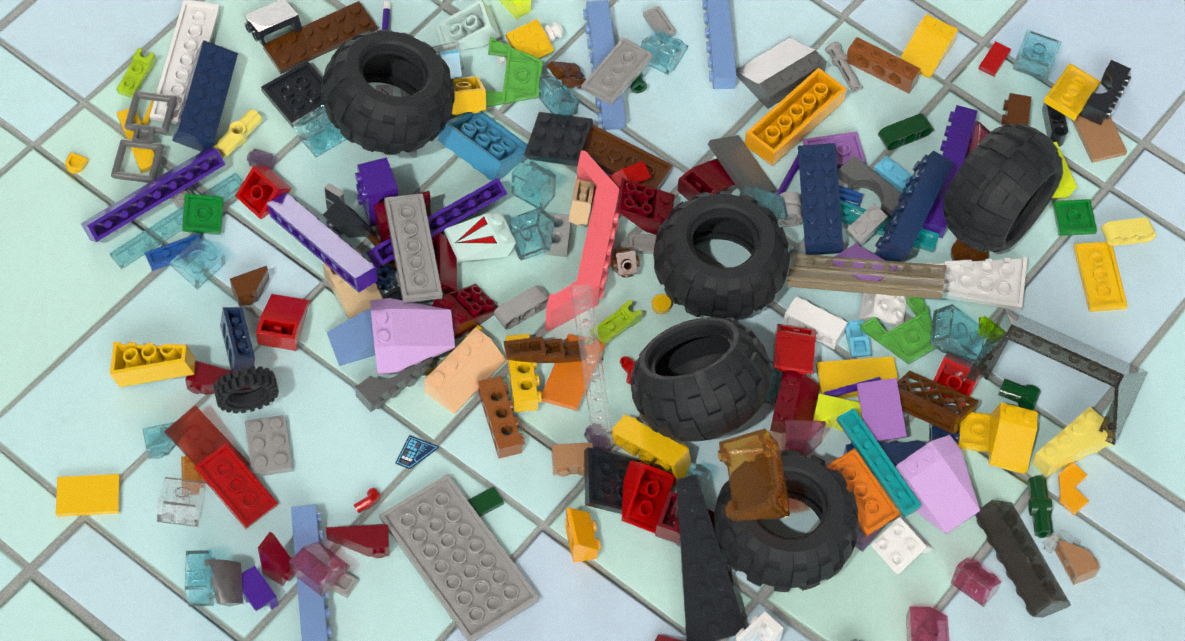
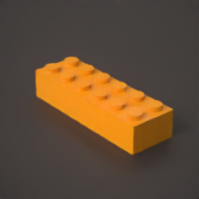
(795, 116)

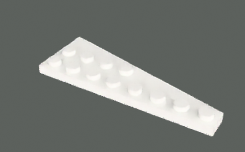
(986, 282)

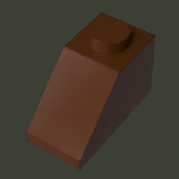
(249, 285)

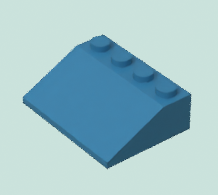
(483, 144)

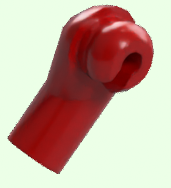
(628, 365)
(373, 497)

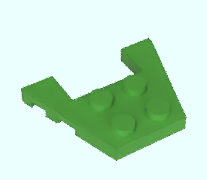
(520, 78)
(909, 339)

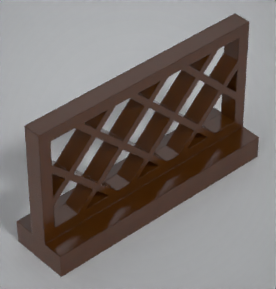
(927, 408)

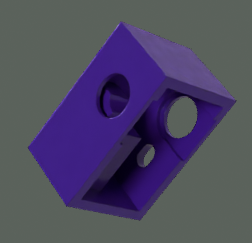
(374, 184)

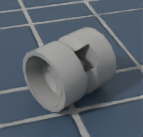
(793, 207)

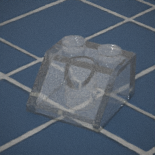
(181, 502)

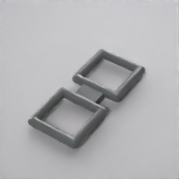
(144, 137)

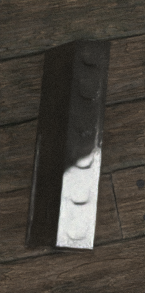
(1021, 559)

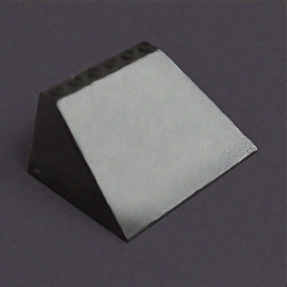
(1067, 351)

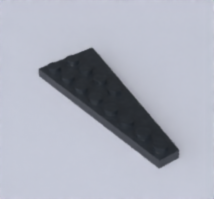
(707, 588)

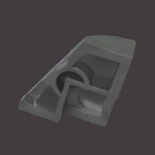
(226, 581)

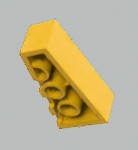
(148, 363)
(651, 447)

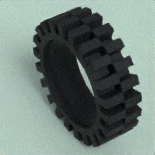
(244, 378)

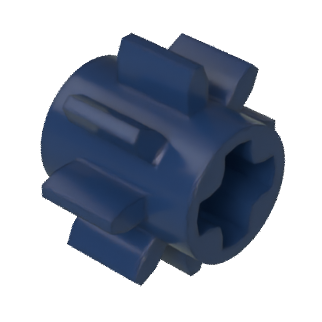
(385, 278)

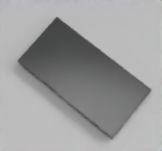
(740, 163)

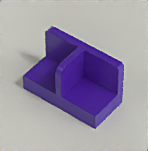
(257, 590)

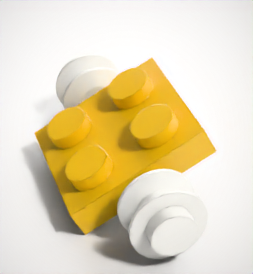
(533, 39)

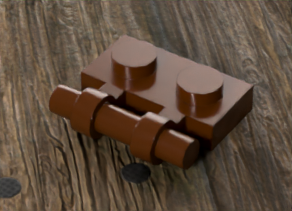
(568, 73)

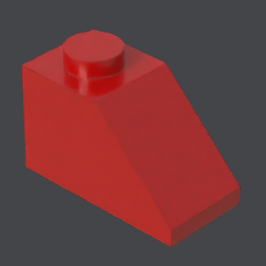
(636, 173)

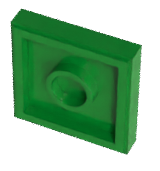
(202, 214)
(1074, 217)

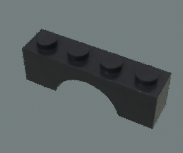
(1099, 104)

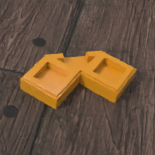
(1068, 494)

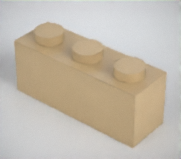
(581, 202)

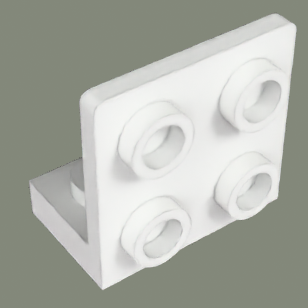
(885, 307)
(900, 545)
(761, 626)

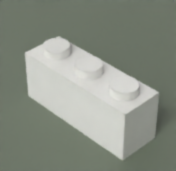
(806, 315)

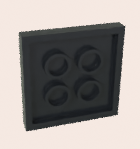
(295, 92)
(558, 138)
(604, 479)

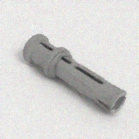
(839, 60)

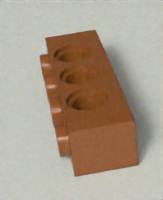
(883, 65)
(504, 444)

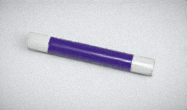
(386, 15)

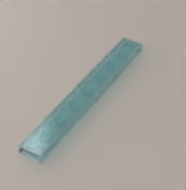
(169, 225)

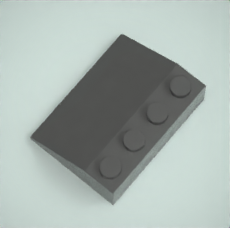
(780, 70)

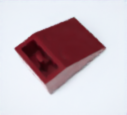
(705, 177)
(644, 205)
(468, 308)
(668, 525)

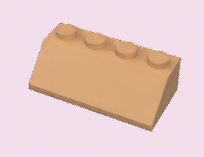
(459, 373)

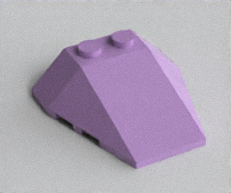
(408, 333)
(940, 483)

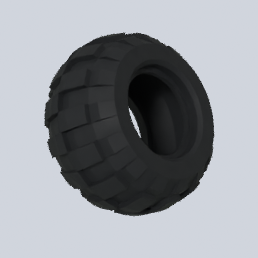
(383, 120)
(1002, 188)
(715, 289)
(701, 379)
(799, 560)

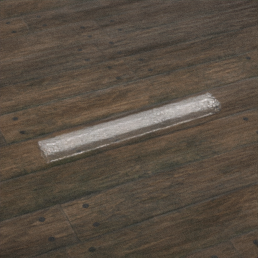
(591, 360)

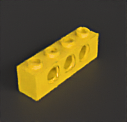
(523, 399)

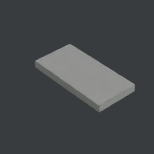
(617, 71)

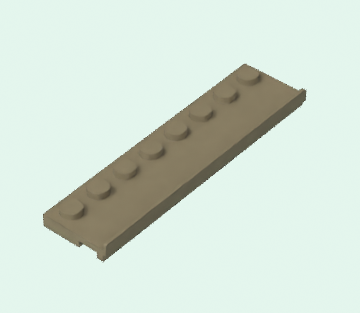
(908, 280)

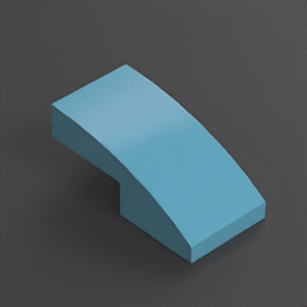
(857, 340)

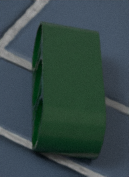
(905, 131)

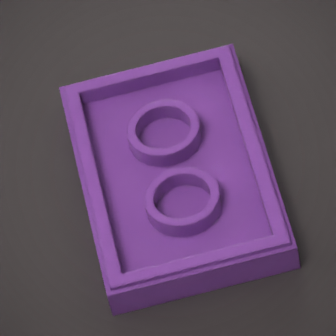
(846, 146)
(859, 252)
(882, 409)

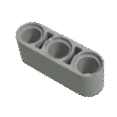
(522, 307)

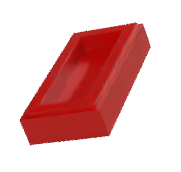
(994, 59)

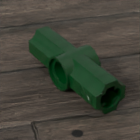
(1040, 506)

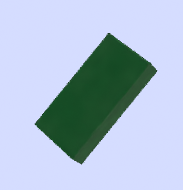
(486, 501)

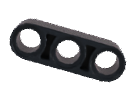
(1055, 124)

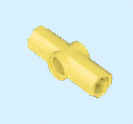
(244, 127)

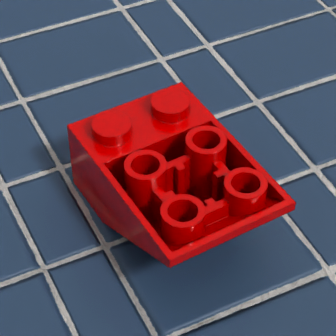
(282, 322)
(794, 349)

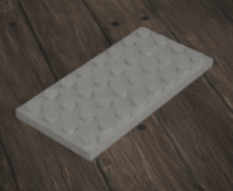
(459, 558)

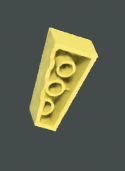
(1072, 443)

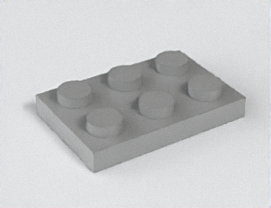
(268, 446)

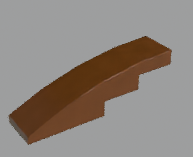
(542, 351)

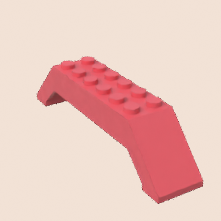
(597, 246)

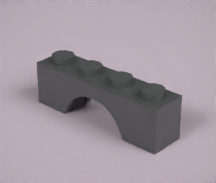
(859, 175)
(375, 391)

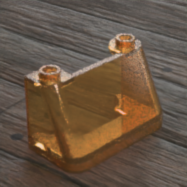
(755, 477)

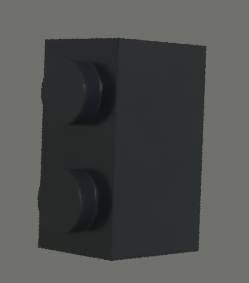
(346, 221)

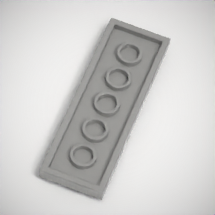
(412, 248)

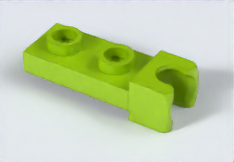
(136, 73)
(618, 322)

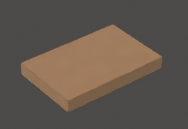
(1100, 141)

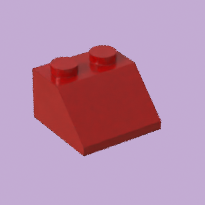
(260, 188)
(953, 375)

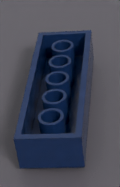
(205, 96)
(820, 199)
(913, 207)

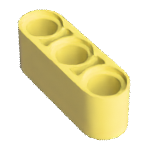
(1128, 231)

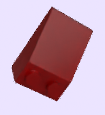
(644, 495)

